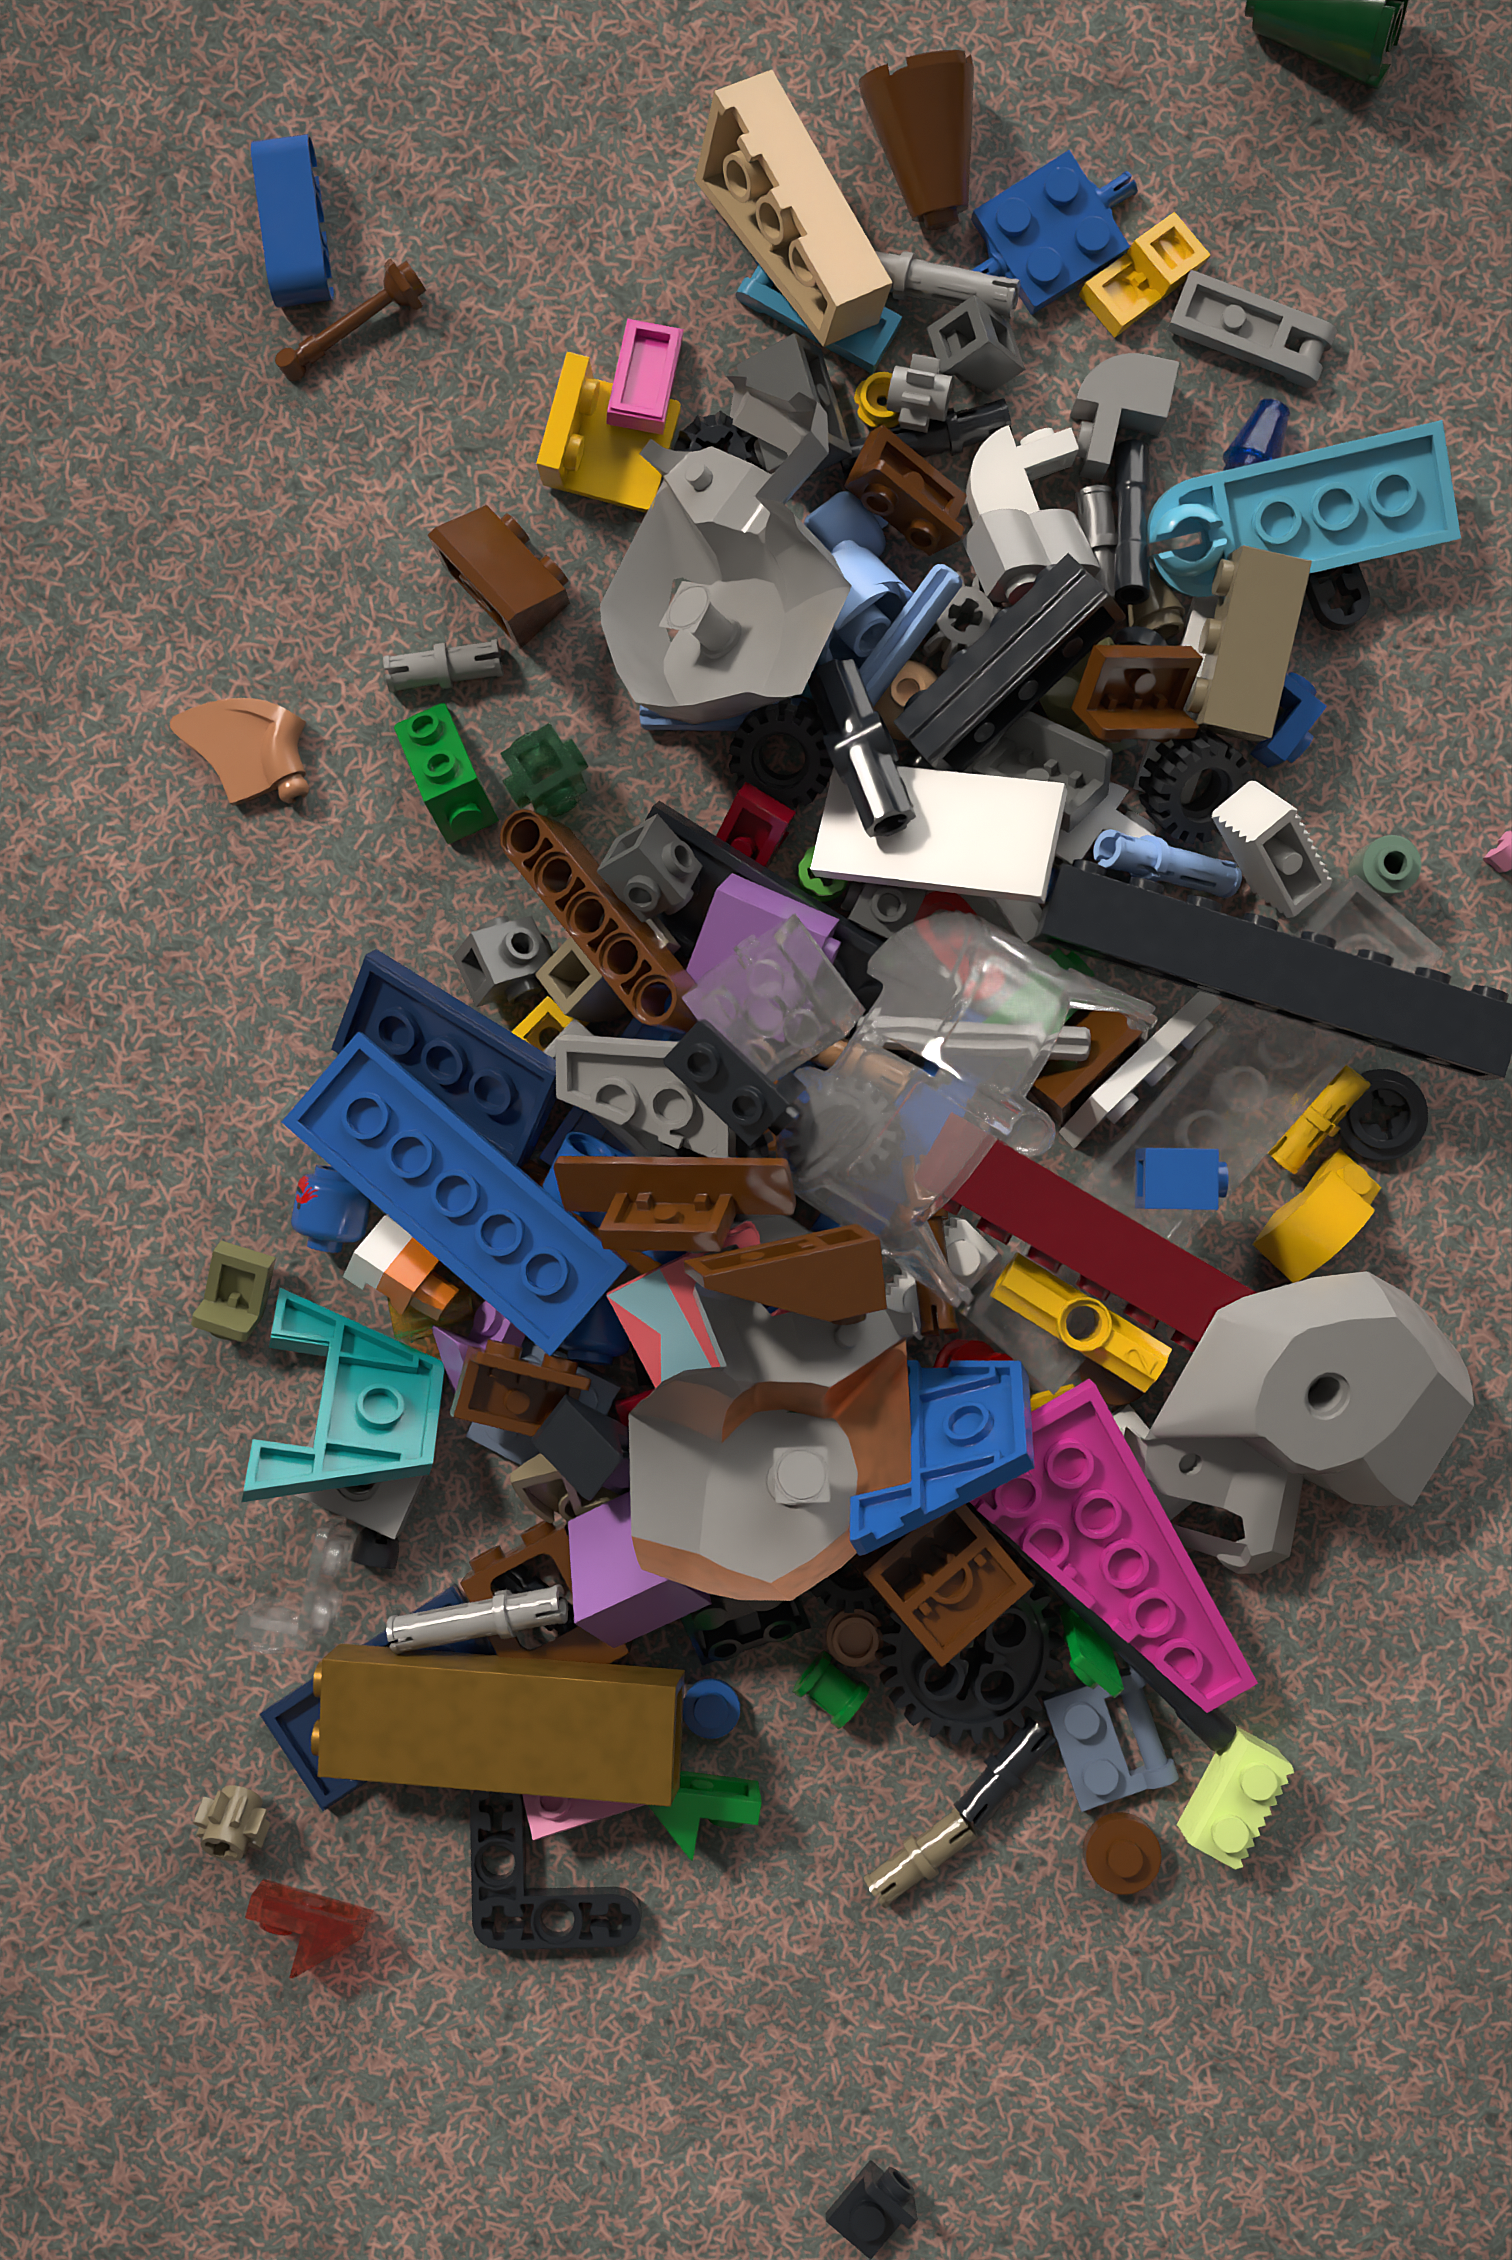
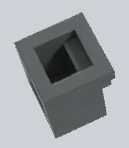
(976, 346)

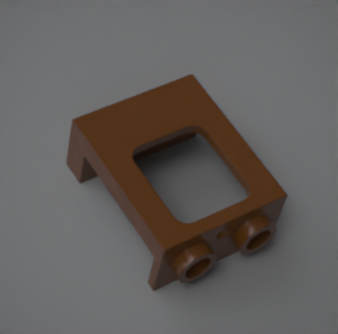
(547, 1539)

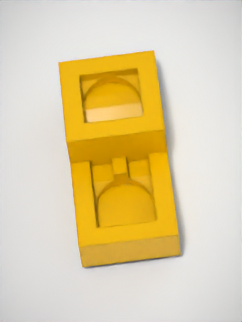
(1144, 275)

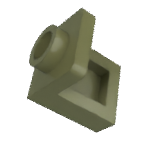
(234, 1292)

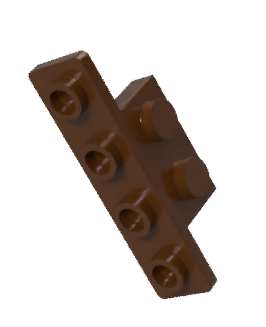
(673, 1199)

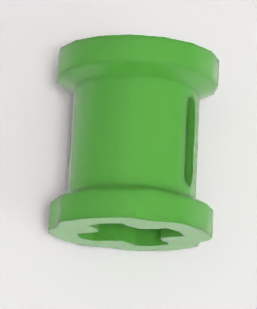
(815, 887)

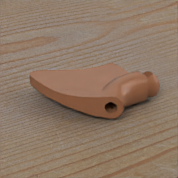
(248, 746)

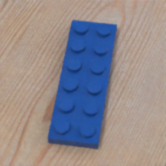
(455, 1193)

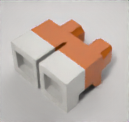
(400, 1270)

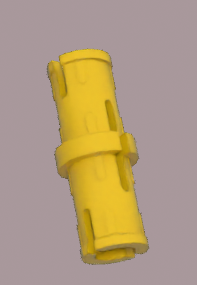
(1319, 1119)

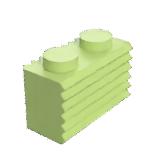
(1234, 1798)

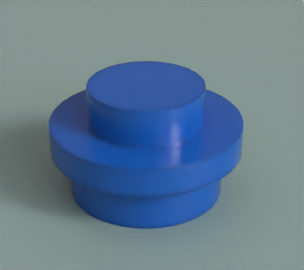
(711, 1708)

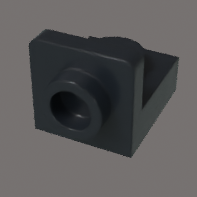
(873, 2208)

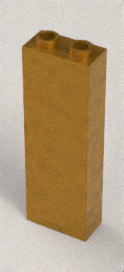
(500, 1724)

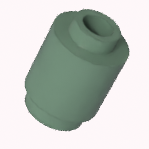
(1401, 857)

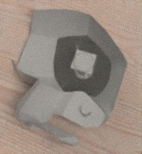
(759, 575)
(1313, 1385)

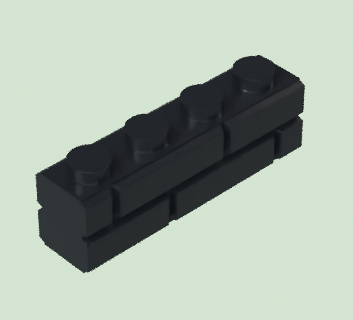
(1009, 666)

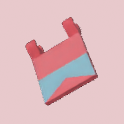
(664, 1317)

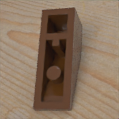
(816, 1274)

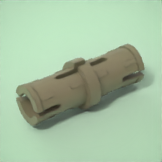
(920, 1857)

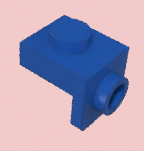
(1291, 728)

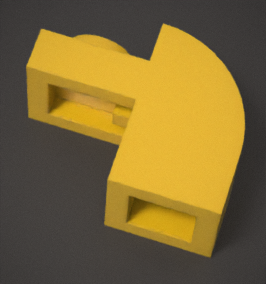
(1319, 1218)

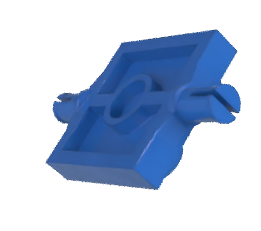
(1052, 230)

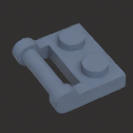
(1092, 1747)

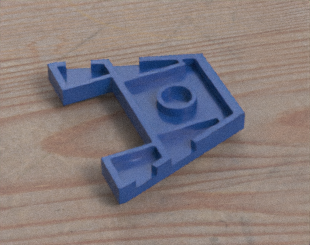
(965, 1440)

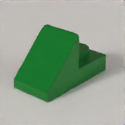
(721, 1799)

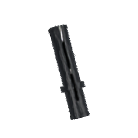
(952, 435)

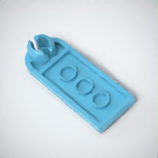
(1313, 505)

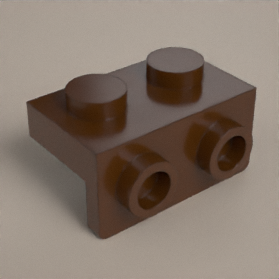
(907, 492)
(1138, 692)
(513, 1392)

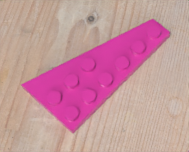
(1111, 1545)

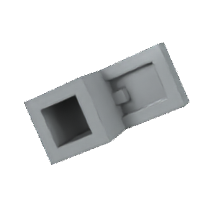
(1124, 393)

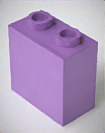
(749, 908)
(609, 1587)

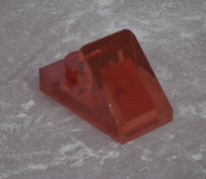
(322, 1921)

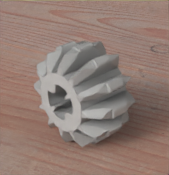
(946, 637)

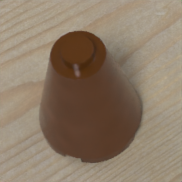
(926, 131)

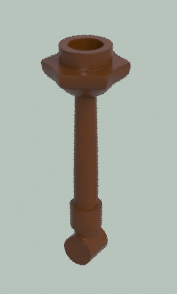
(400, 287)

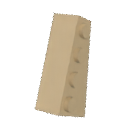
(789, 209)

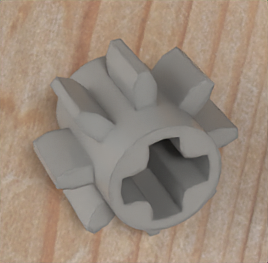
(919, 393)

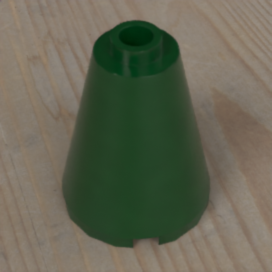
(1334, 33)

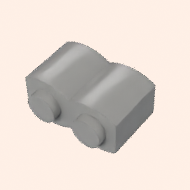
(1014, 546)

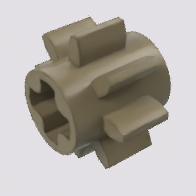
(231, 1823)

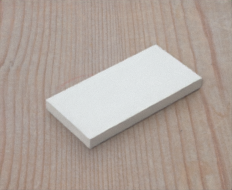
(966, 837)

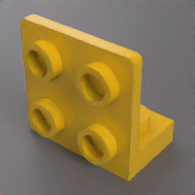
(597, 458)

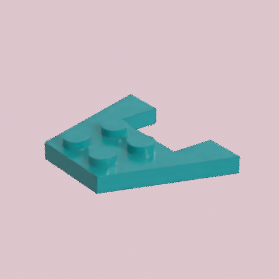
(373, 1408)

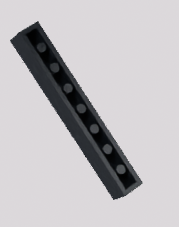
(1278, 971)

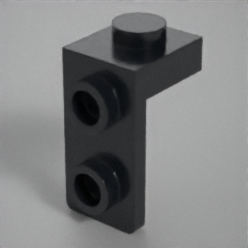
(733, 1084)

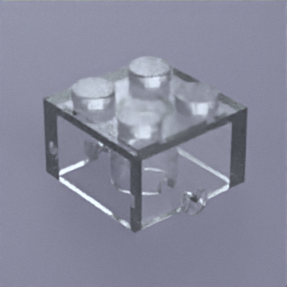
(777, 999)

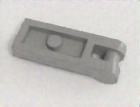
(1251, 328)

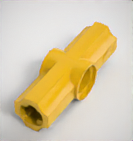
(1111, 1343)

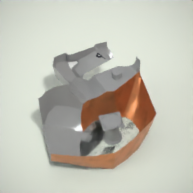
(727, 1444)

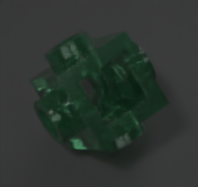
(541, 754)

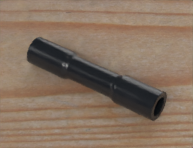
(1132, 552)

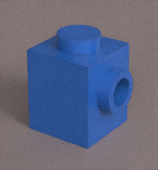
(1179, 1178)

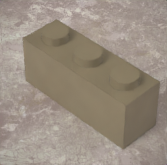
(1248, 643)

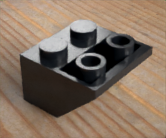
(737, 1625)

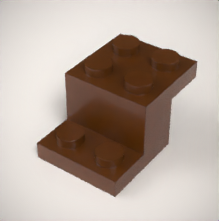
(944, 1581)

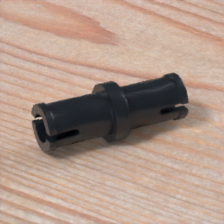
(1004, 1773)

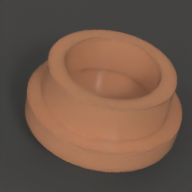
(854, 1637)

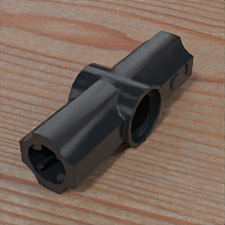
(861, 748)

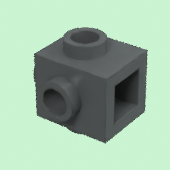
(650, 869)
(502, 960)

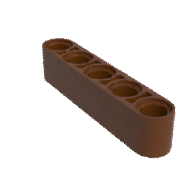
(579, 912)

